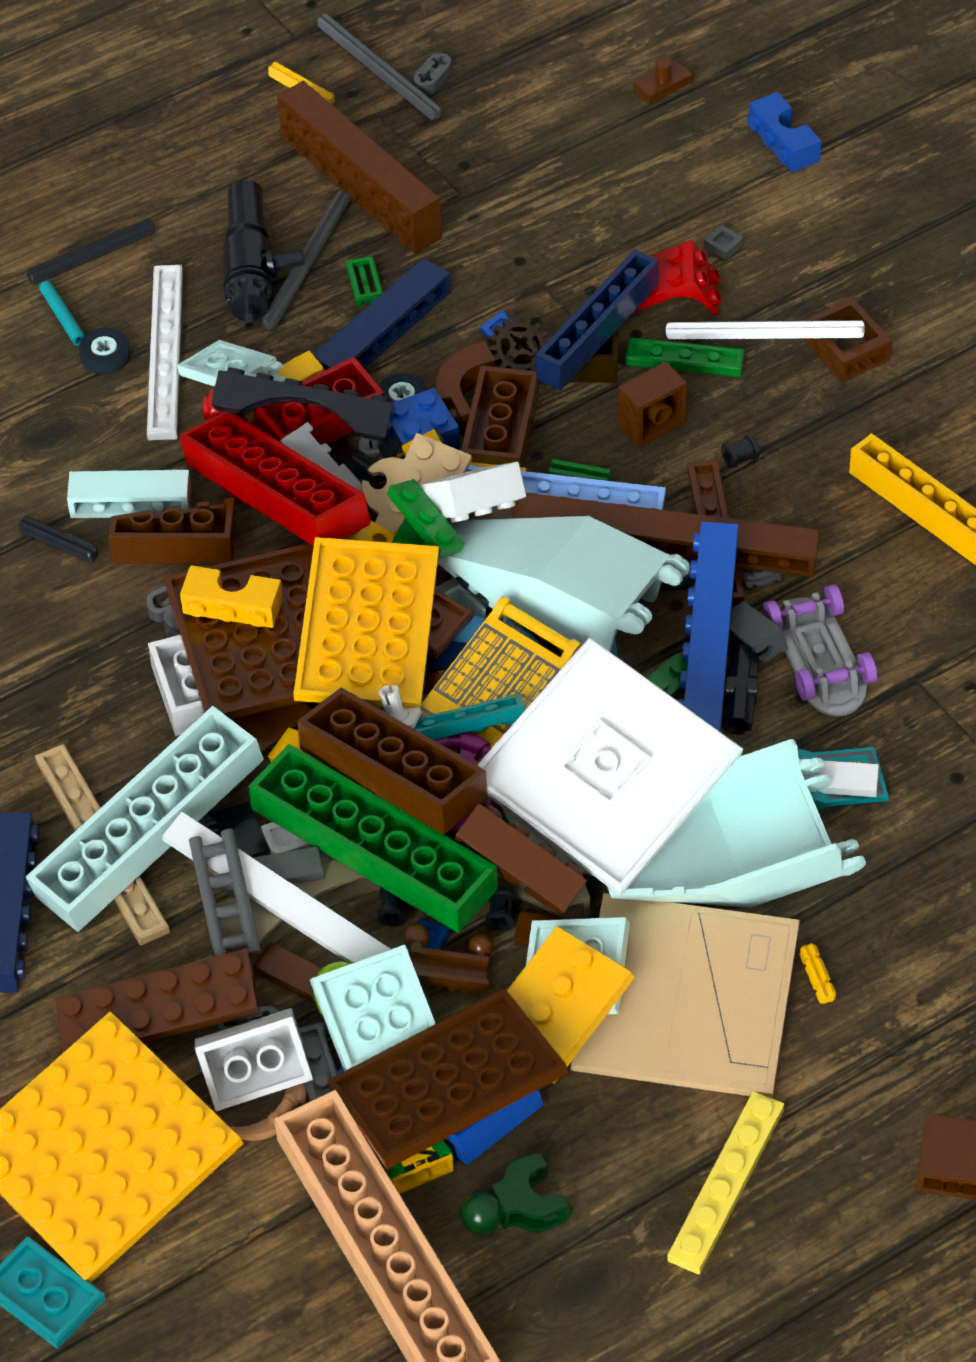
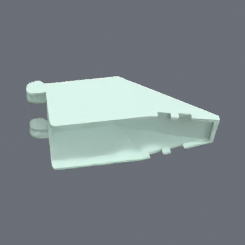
(565, 572)
(749, 838)

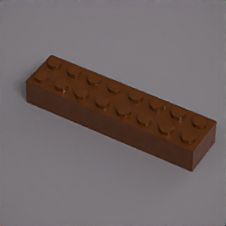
(359, 167)

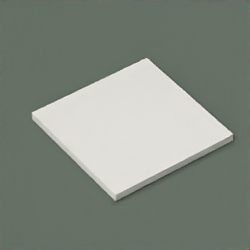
(606, 765)

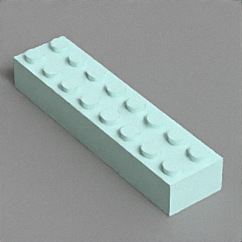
(129, 828)

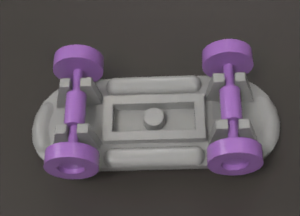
(820, 653)

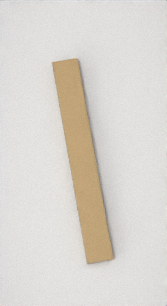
(79, 805)

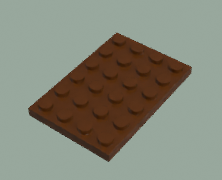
(447, 1077)

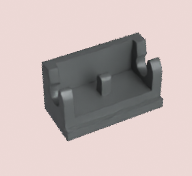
(757, 631)

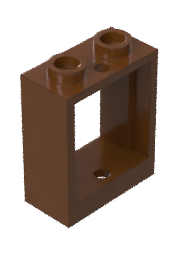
(858, 359)

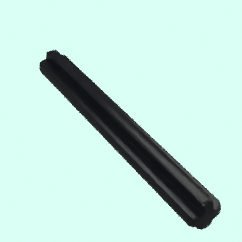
(90, 251)

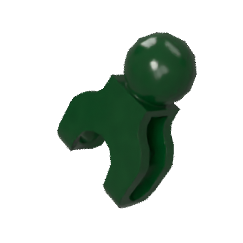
(514, 1201)

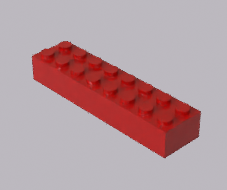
(274, 479)

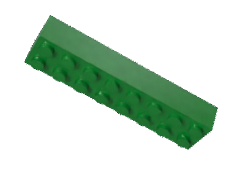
(373, 838)

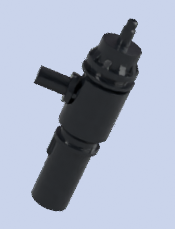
(249, 255)

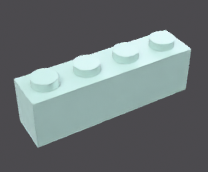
(124, 492)

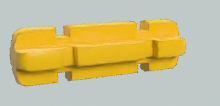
(817, 973)

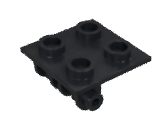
(245, 827)

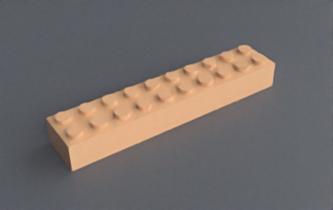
(379, 1235)

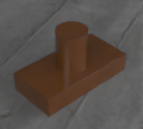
(663, 81)

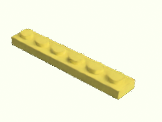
(725, 1183)

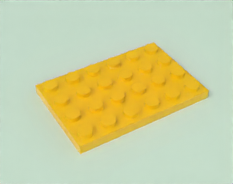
(366, 620)

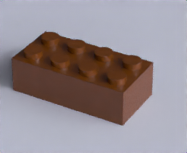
(501, 416)

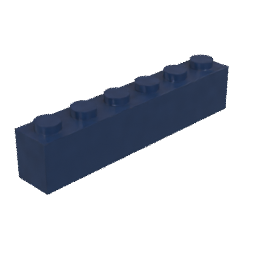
(387, 316)
(597, 319)
(16, 861)

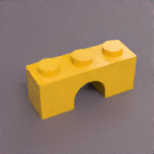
(254, 604)

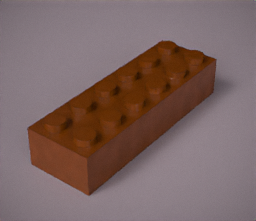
(392, 760)

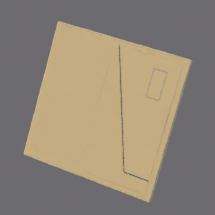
(701, 998)

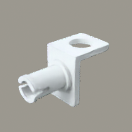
(393, 706)

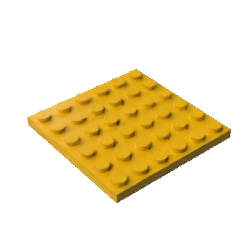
(105, 1147)

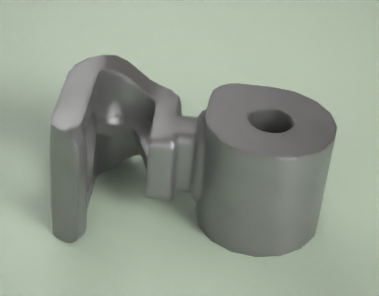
(162, 611)

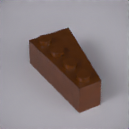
(175, 535)
(521, 859)

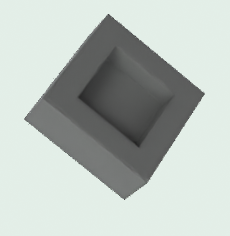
(723, 242)

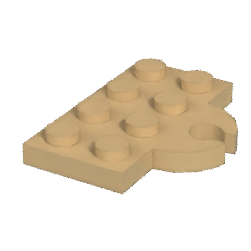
(424, 462)

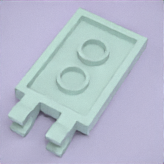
(221, 355)

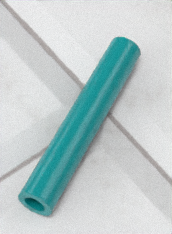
(61, 312)

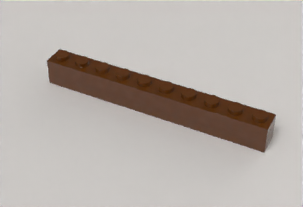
(758, 546)

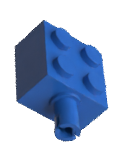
(422, 414)

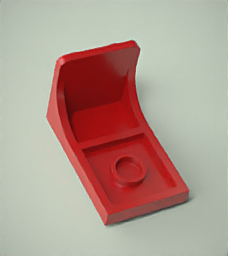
(685, 273)

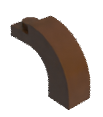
(458, 376)

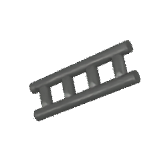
(234, 877)

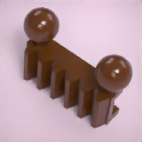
(447, 967)

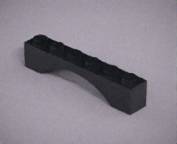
(244, 393)

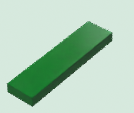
(685, 357)

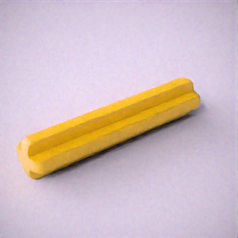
(291, 78)

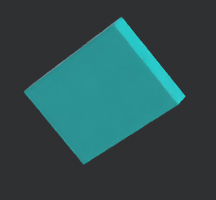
(46, 1293)

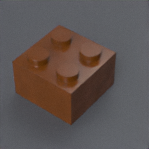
(652, 404)

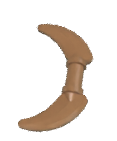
(266, 1128)

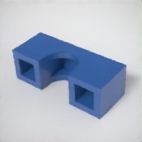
(772, 122)

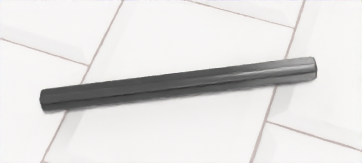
(379, 67)
(310, 254)

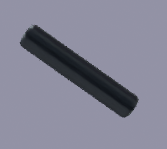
(58, 539)

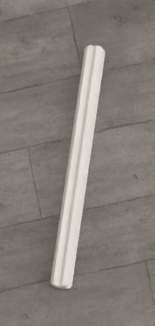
(765, 329)

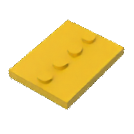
(568, 991)

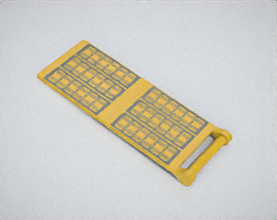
(499, 665)

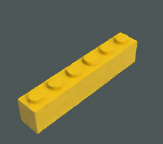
(916, 494)

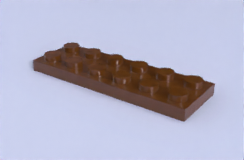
(166, 1000)

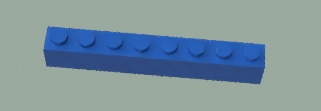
(710, 621)

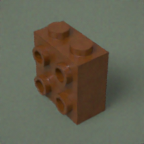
(948, 1157)

